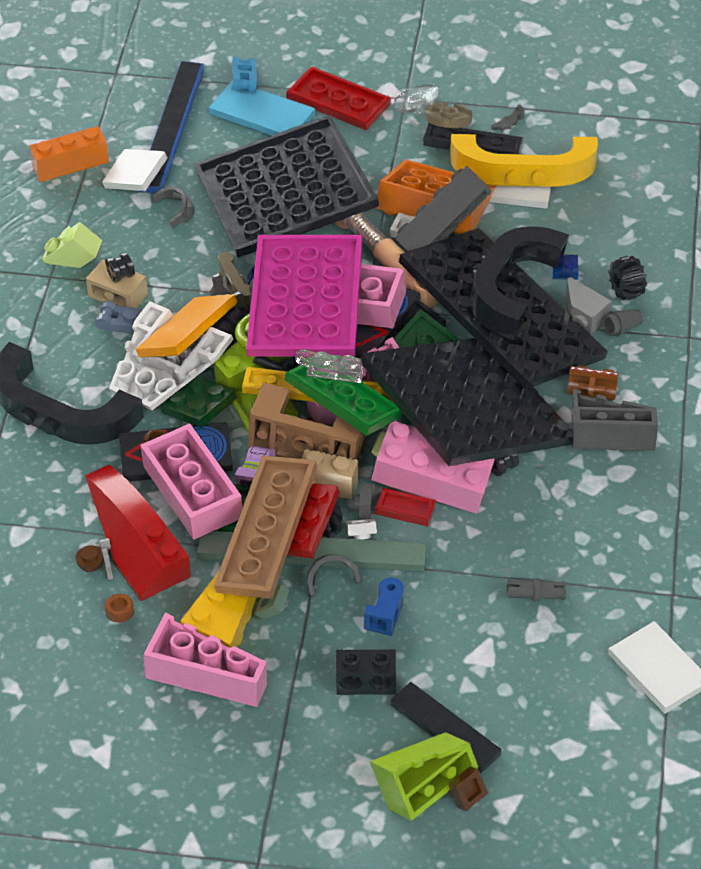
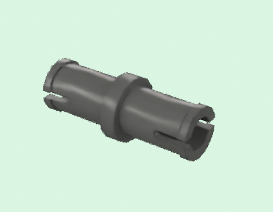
(536, 589)

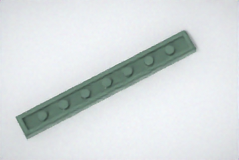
(363, 553)

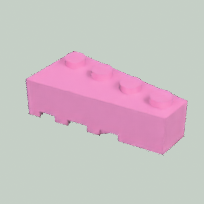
(203, 664)

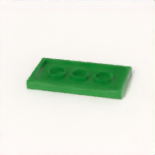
(348, 400)

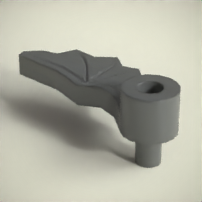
(509, 121)

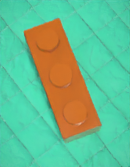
(69, 153)

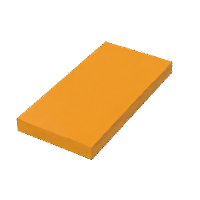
(186, 326)

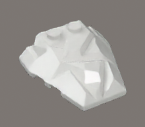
(160, 377)

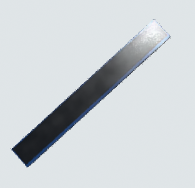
(175, 118)

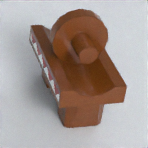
(593, 382)

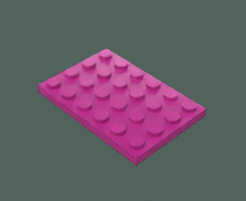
(305, 295)

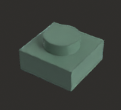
(275, 606)

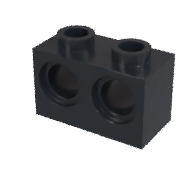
(366, 672)

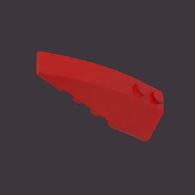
(138, 537)

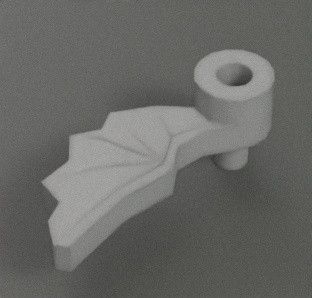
(105, 546)

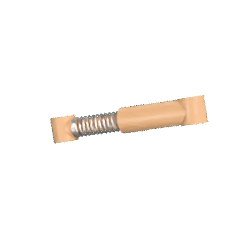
(385, 251)

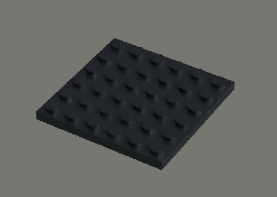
(286, 184)
(466, 401)

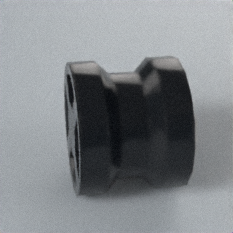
(120, 267)
(503, 463)

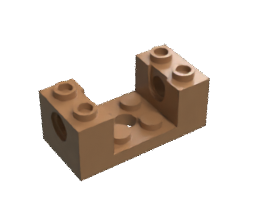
(276, 430)

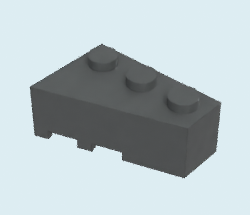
(612, 425)

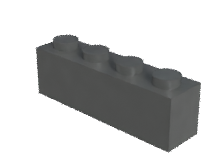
(445, 211)

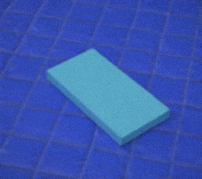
(260, 110)

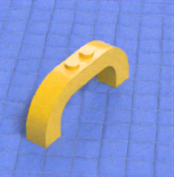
(525, 169)

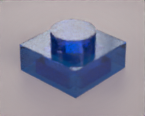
(567, 268)

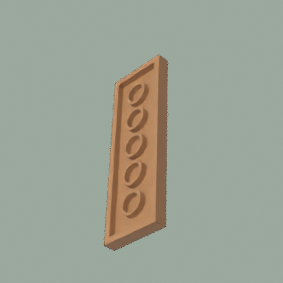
(266, 527)

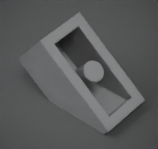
(586, 305)

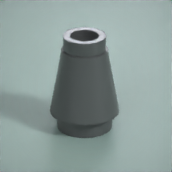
(619, 322)

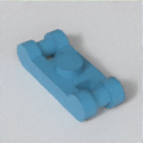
(244, 74)

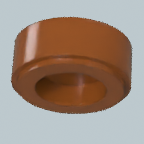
(119, 608)

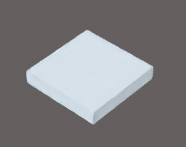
(134, 170)

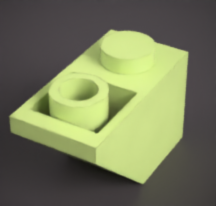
(73, 247)

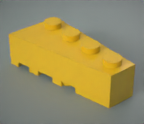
(220, 615)

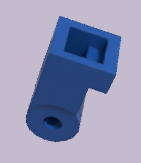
(384, 615)

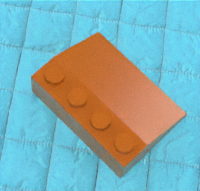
(414, 185)

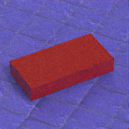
(405, 507)

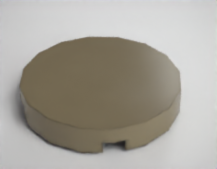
(448, 117)

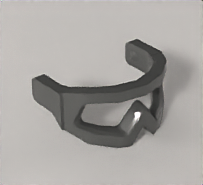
(182, 216)
(219, 289)
(317, 563)

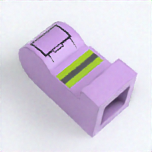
(248, 470)

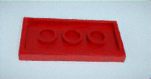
(338, 98)

